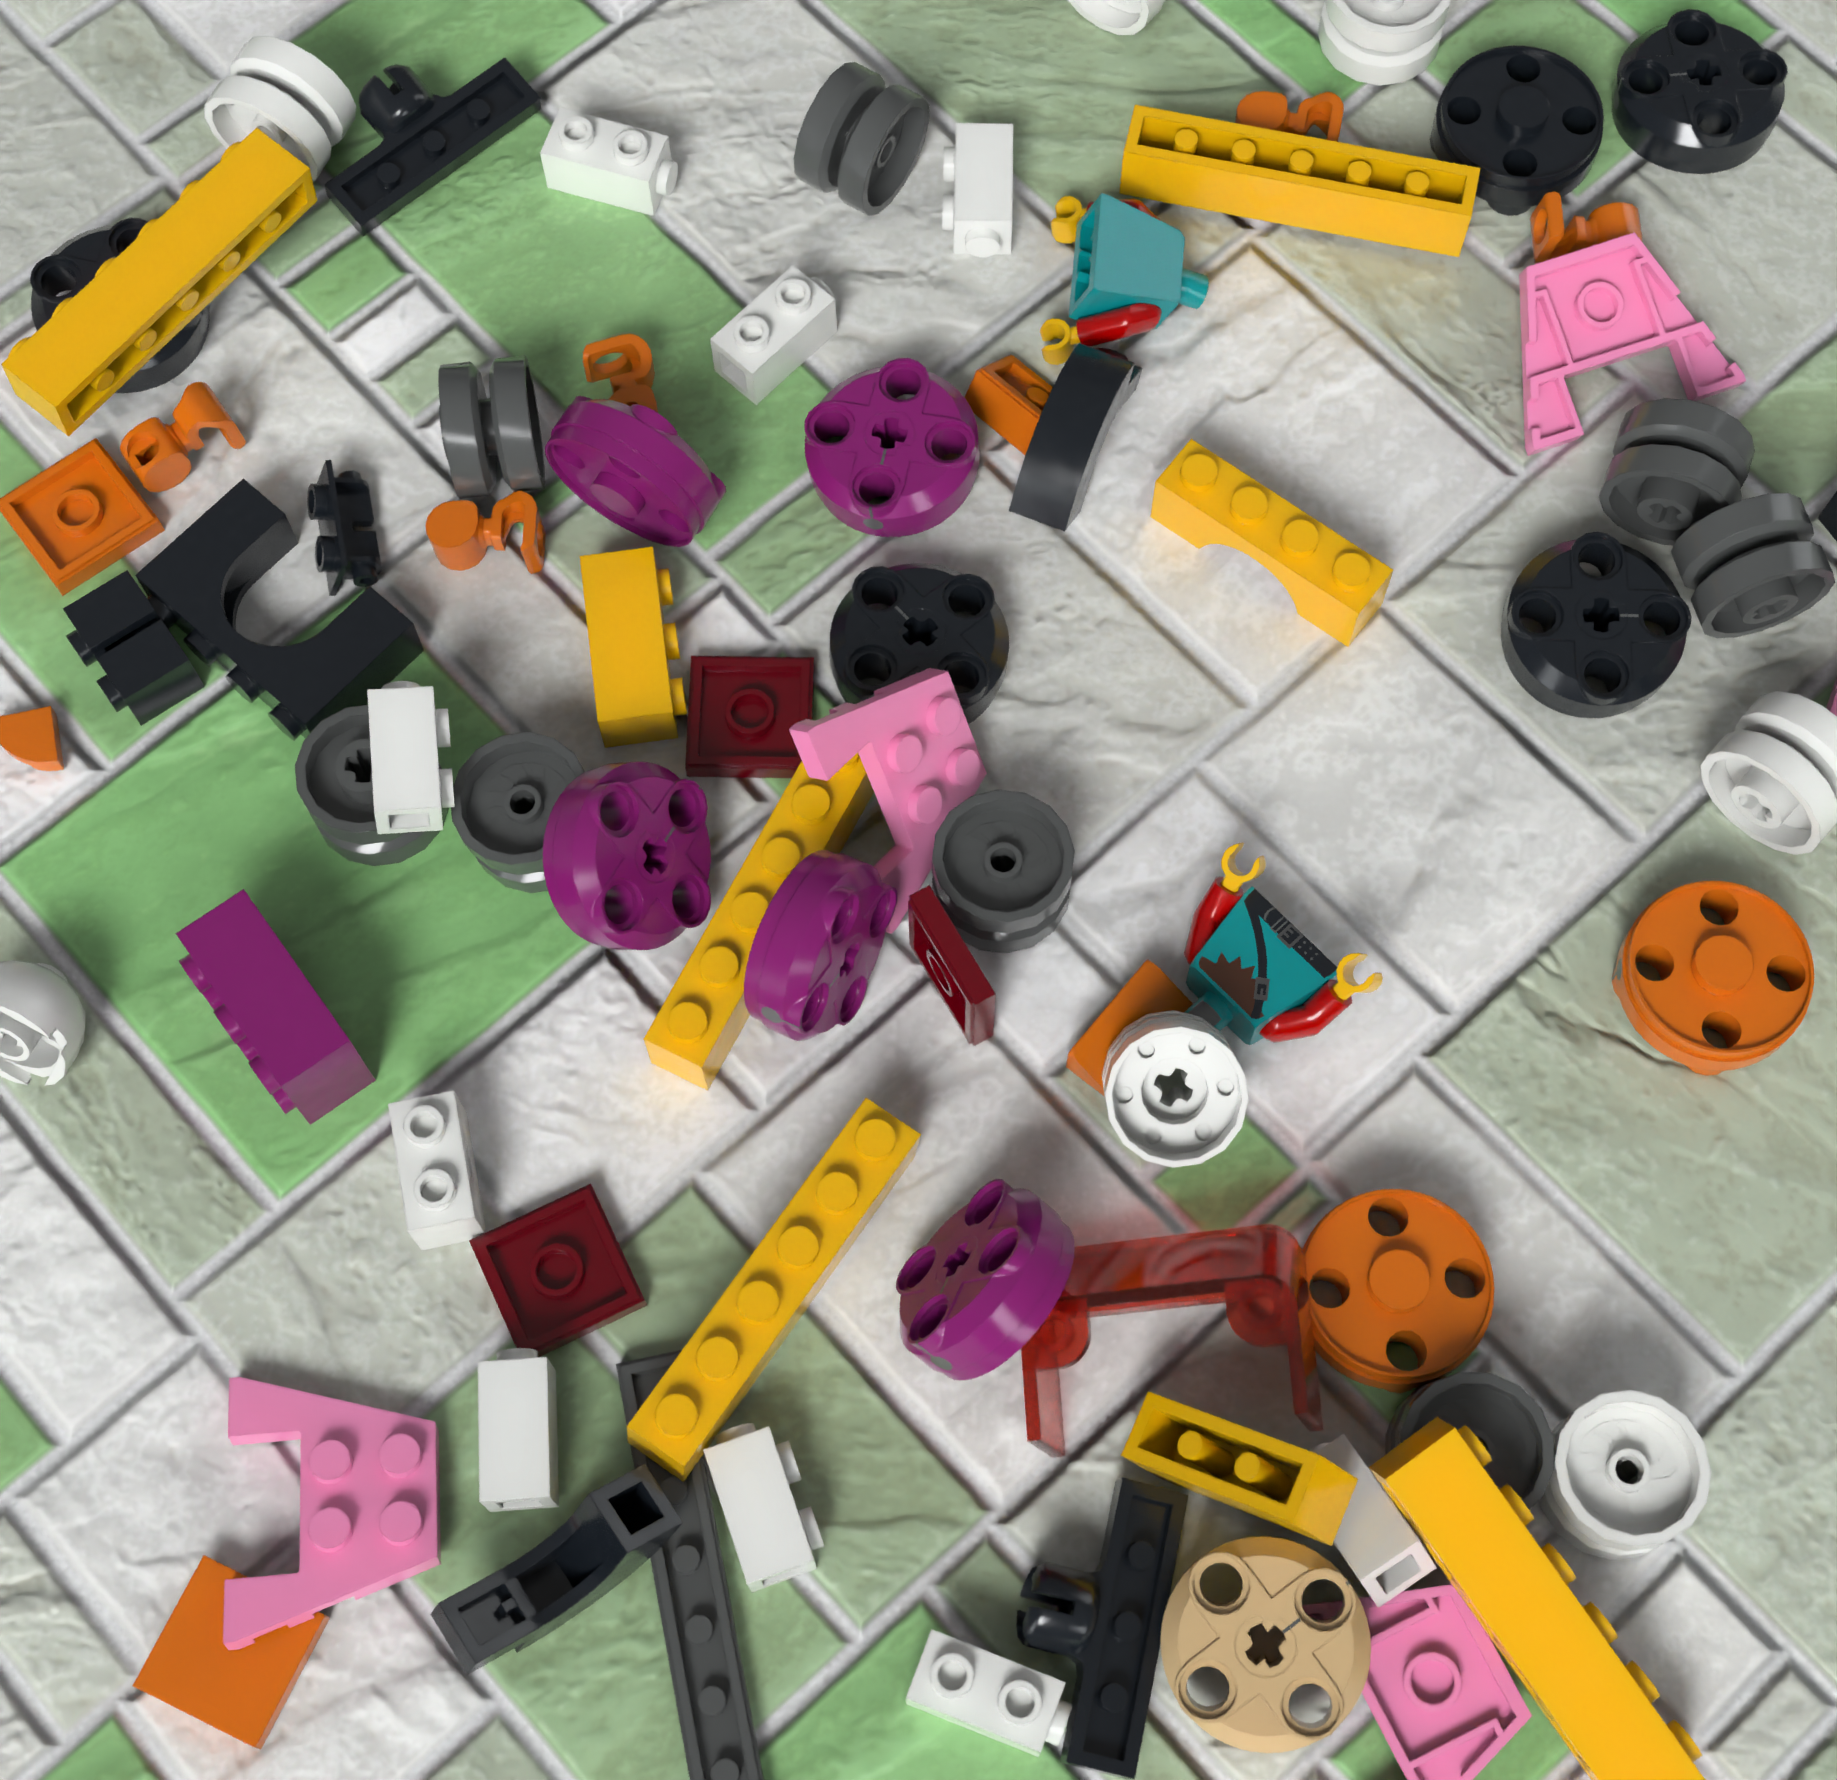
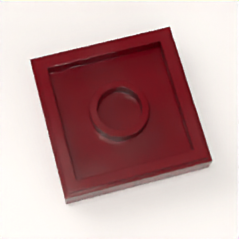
(744, 714)
(951, 966)
(558, 1272)

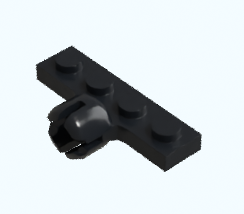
(425, 137)
(1110, 1625)

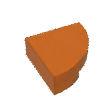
(33, 738)

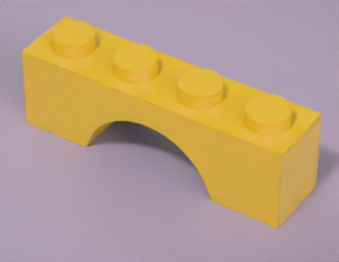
(1322, 571)

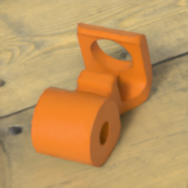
(1270, 111)
(1602, 225)
(629, 375)
(161, 450)
(463, 534)

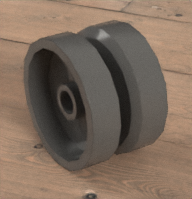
(861, 138)
(484, 427)
(1674, 467)
(1752, 565)
(338, 792)
(506, 801)
(1003, 870)
(1500, 1417)

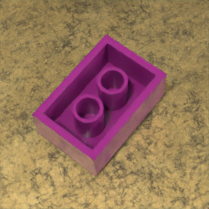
(271, 1010)

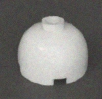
(38, 1022)

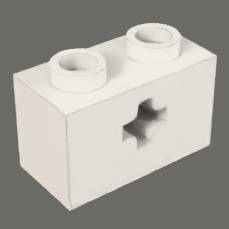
(436, 1170)

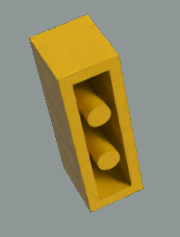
(632, 647)
(1240, 1467)

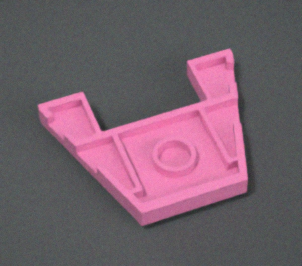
(1598, 312)
(915, 759)
(362, 1504)
(1436, 1684)

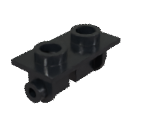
(339, 550)

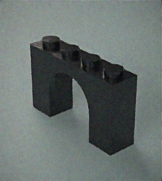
(201, 585)

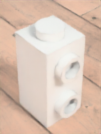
(608, 162)
(983, 189)
(775, 334)
(405, 759)
(517, 1432)
(759, 1507)
(1373, 1531)
(988, 1694)

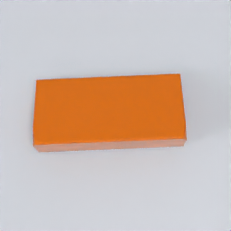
(1009, 399)
(1143, 994)

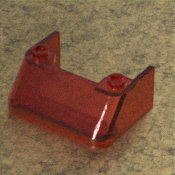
(1248, 1268)

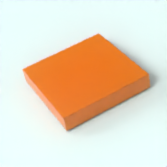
(79, 516)
(223, 1687)

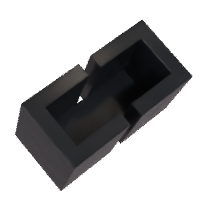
(135, 651)

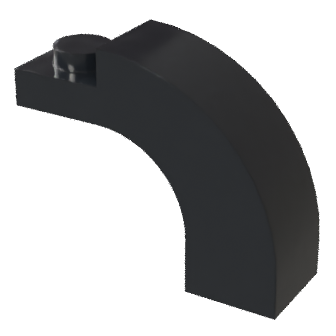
(1071, 434)
(562, 1575)

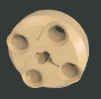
(1265, 1645)

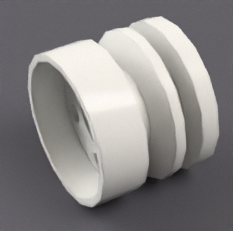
(1188, 1122)

